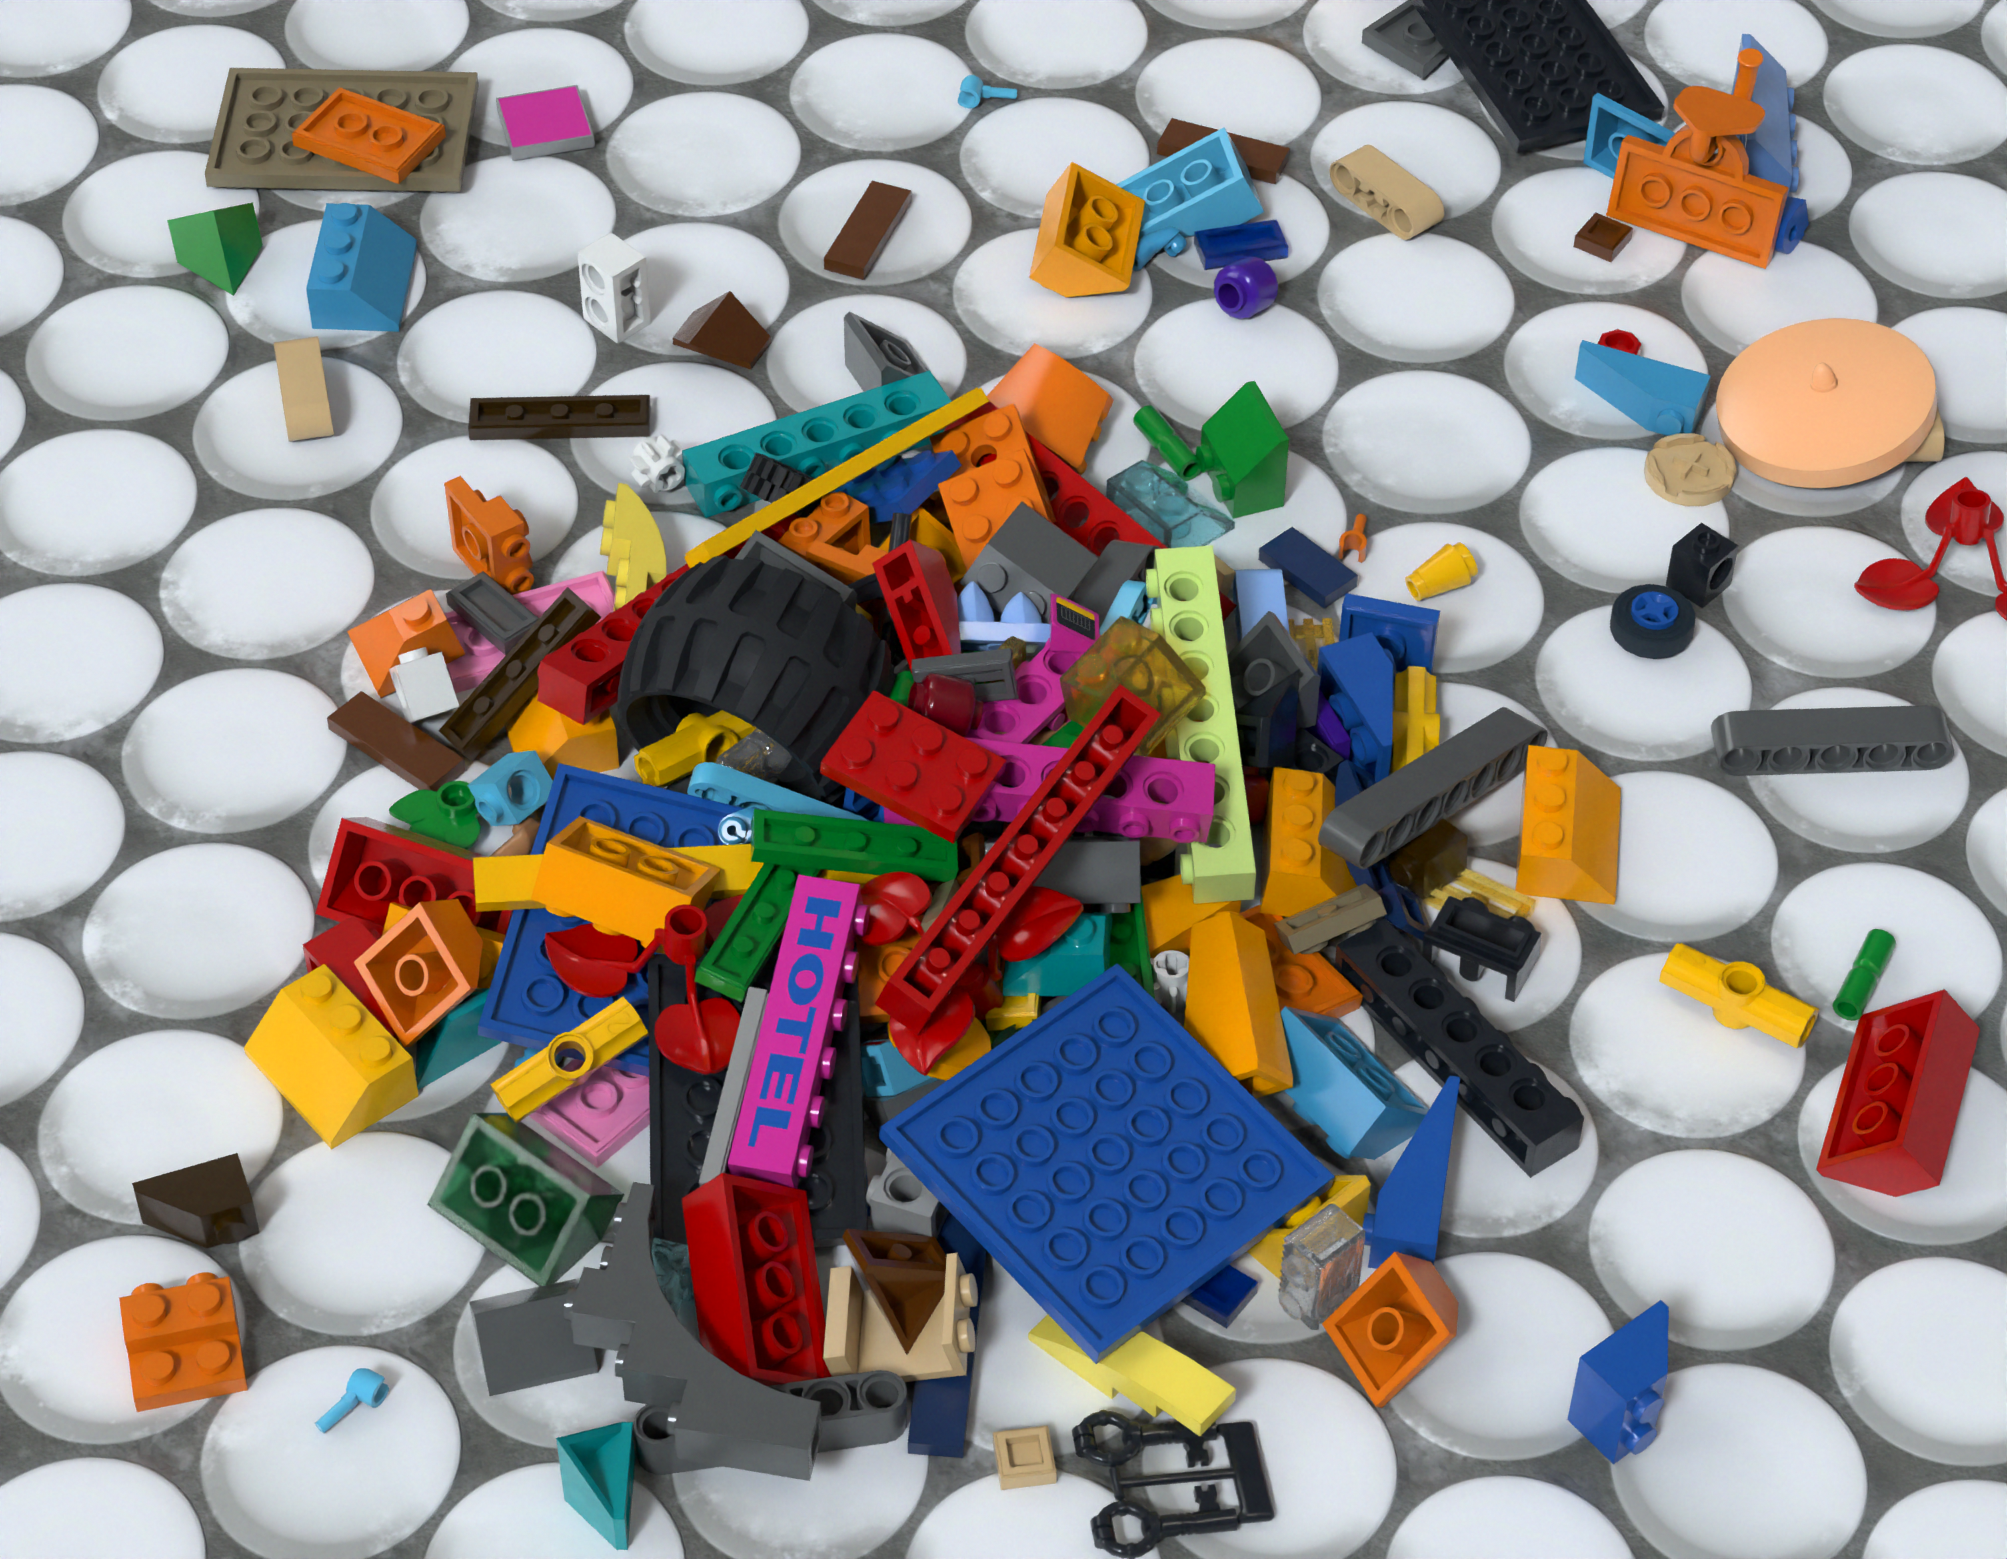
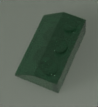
(523, 1197)

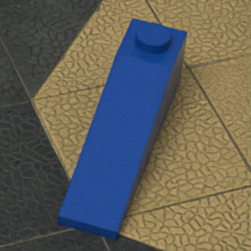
(1414, 1191)

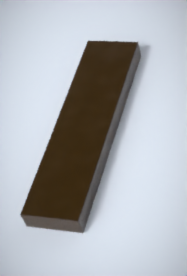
(559, 417)
(516, 675)

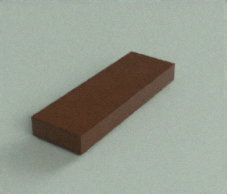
(1263, 159)
(867, 230)
(395, 743)

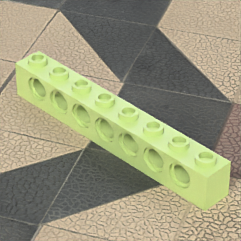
(1191, 610)

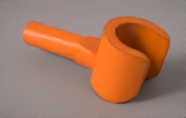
(1354, 539)

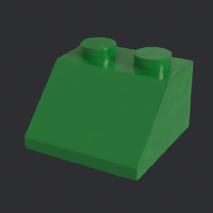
(1245, 453)

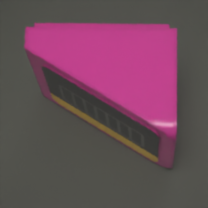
(1071, 626)

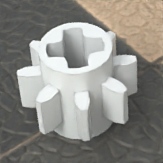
(658, 463)
(1170, 979)

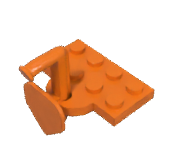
(1698, 193)

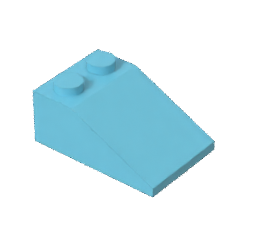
(1196, 188)

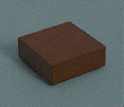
(1603, 237)

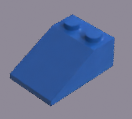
(1359, 688)

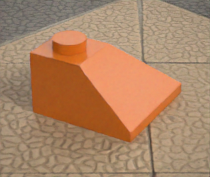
(402, 629)
(1394, 1324)

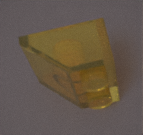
(1143, 665)

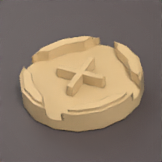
(1690, 470)

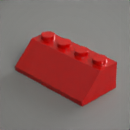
(388, 865)
(1900, 1096)
(756, 1279)

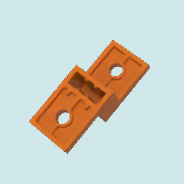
(985, 496)

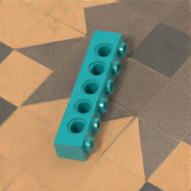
(809, 439)

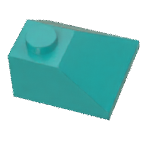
(1067, 963)

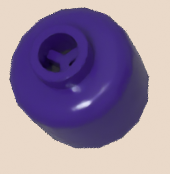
(1245, 287)

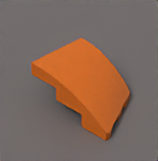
(1055, 404)

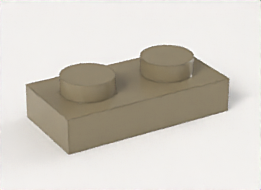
(1344, 913)

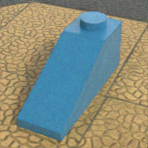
(1646, 390)

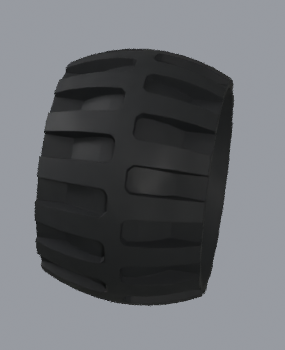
(761, 650)

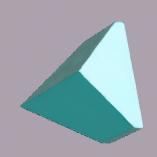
(452, 1040)
(599, 1478)

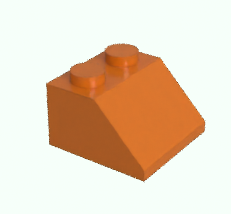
(423, 967)

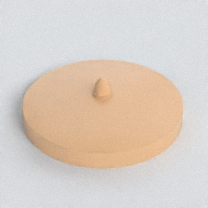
(1826, 403)

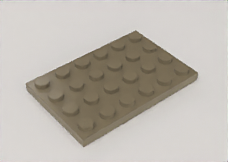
(267, 105)

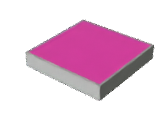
(545, 122)

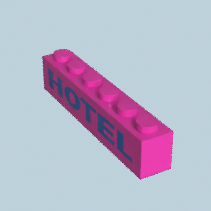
(798, 1032)

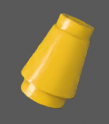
(1442, 572)

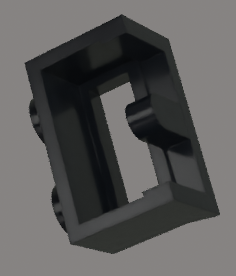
(1484, 941)

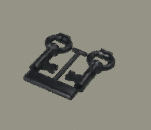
(1245, 1470)

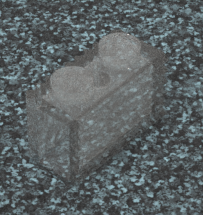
(1321, 1266)

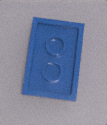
(901, 483)

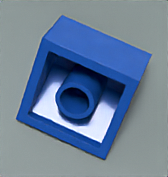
(1623, 1386)

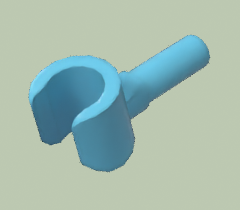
(973, 89)
(362, 1386)

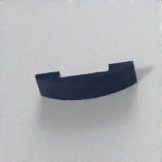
(1401, 905)

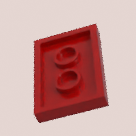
(913, 766)

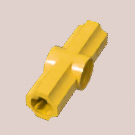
(1414, 716)
(694, 742)
(1739, 995)
(597, 1039)

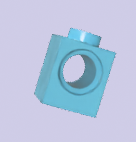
(528, 783)

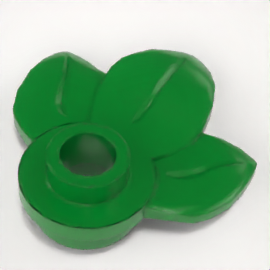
(441, 815)

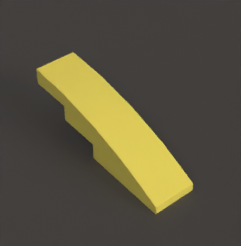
(1146, 1374)

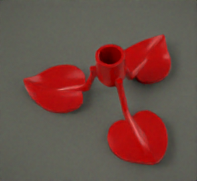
(1956, 513)
(1030, 929)
(597, 966)

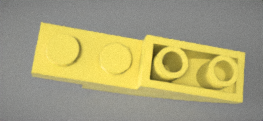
(632, 546)

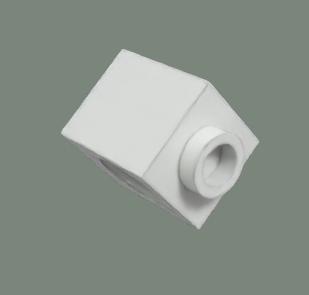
(423, 685)

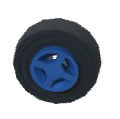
(1652, 621)

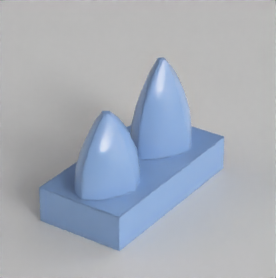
(1018, 619)

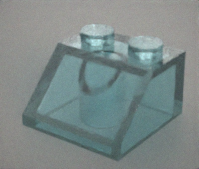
(1167, 506)

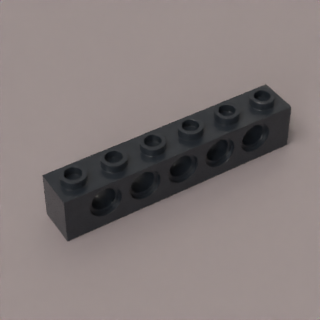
(1454, 1039)

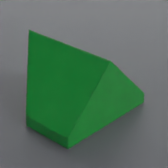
(218, 244)

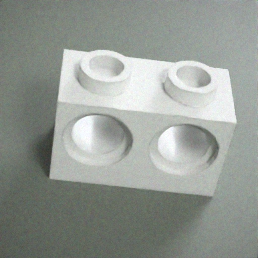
(614, 287)

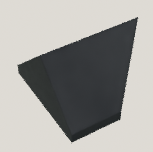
(1269, 725)

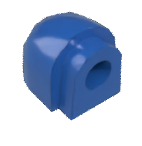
(1792, 225)

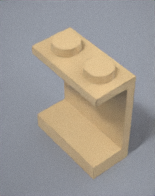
(863, 1341)

